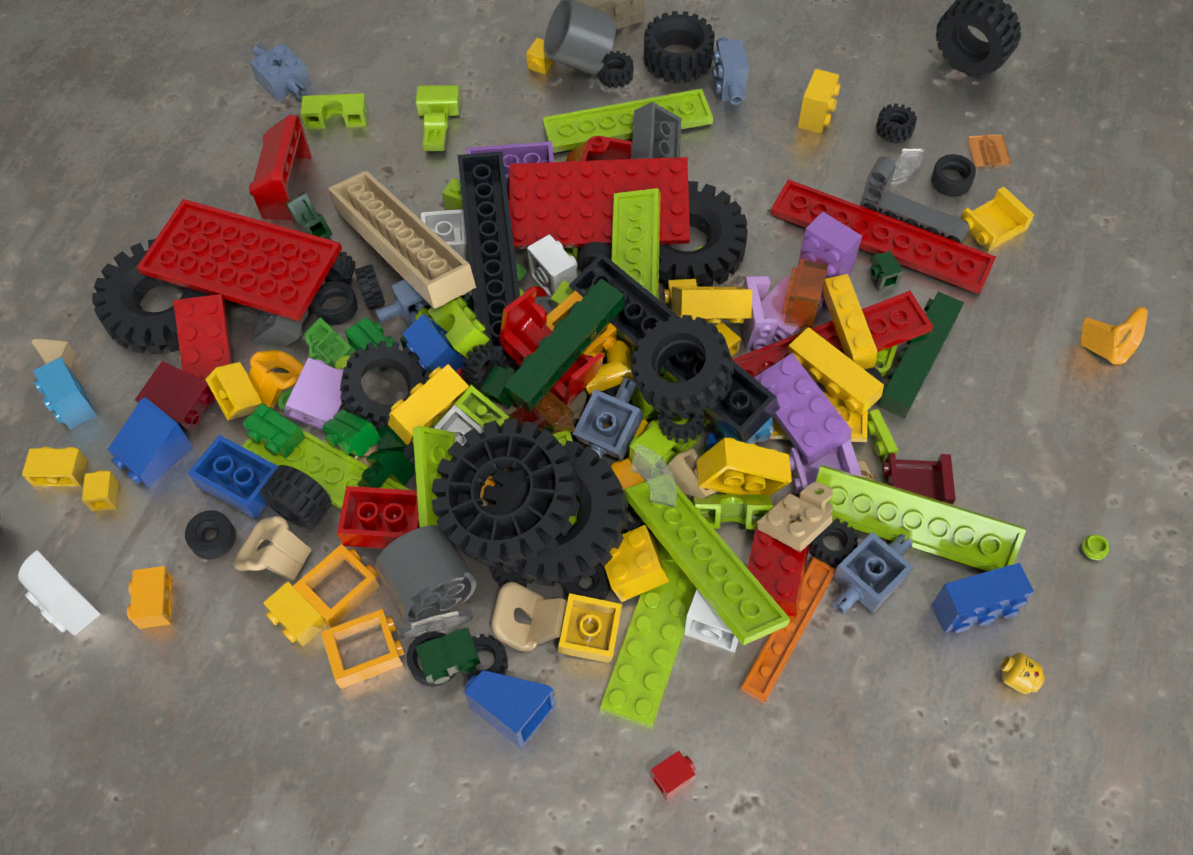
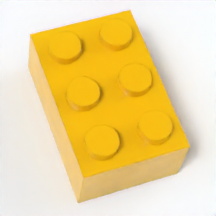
(713, 303)
(427, 402)
(743, 469)

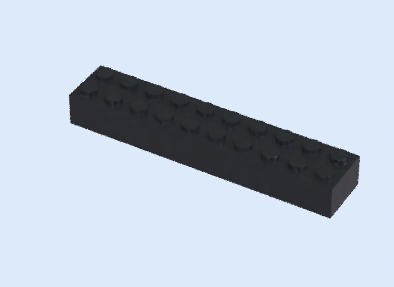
(489, 240)
(747, 401)

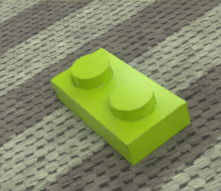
(880, 435)

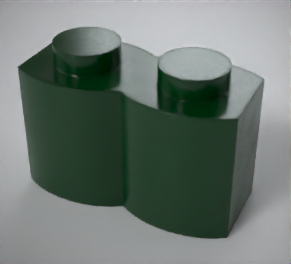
(448, 656)

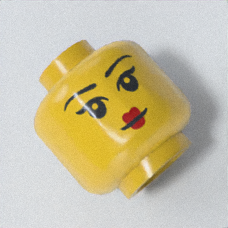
(1022, 673)

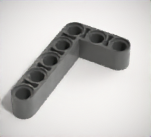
(879, 199)

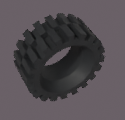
(678, 30)
(351, 388)

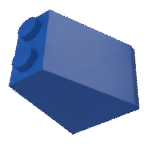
(148, 444)
(510, 704)

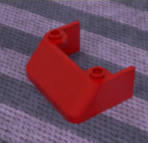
(280, 147)
(601, 149)
(522, 331)

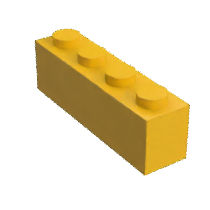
(849, 321)
(836, 371)

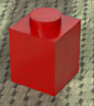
(673, 774)

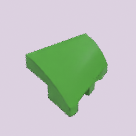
(326, 343)

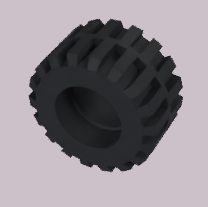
(295, 496)

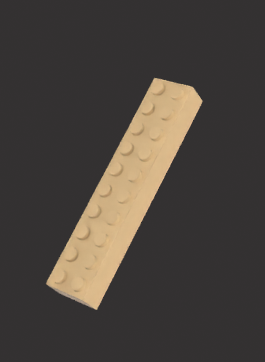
(402, 239)

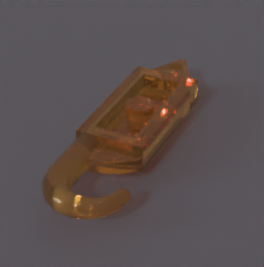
(556, 413)

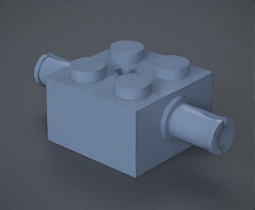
(730, 70)
(279, 71)
(406, 304)
(603, 410)
(870, 588)

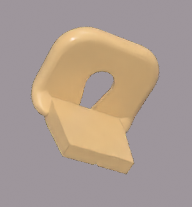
(282, 556)
(545, 613)

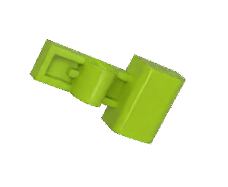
(436, 106)

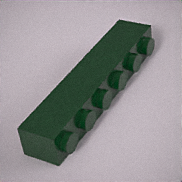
(564, 345)
(920, 356)

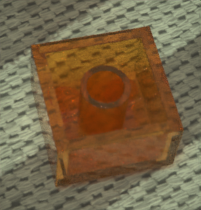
(804, 293)

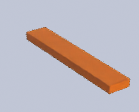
(783, 641)

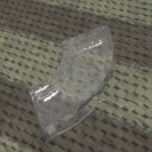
(907, 165)
(656, 474)
(435, 623)

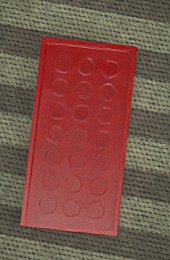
(577, 199)
(240, 259)

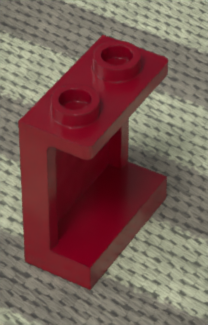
(178, 395)
(922, 477)

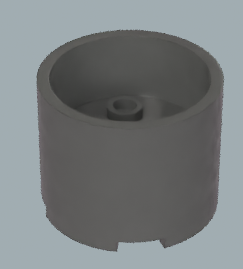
(579, 36)
(424, 574)

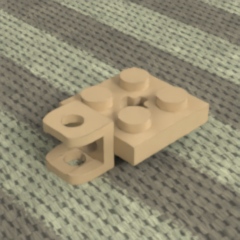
(809, 509)

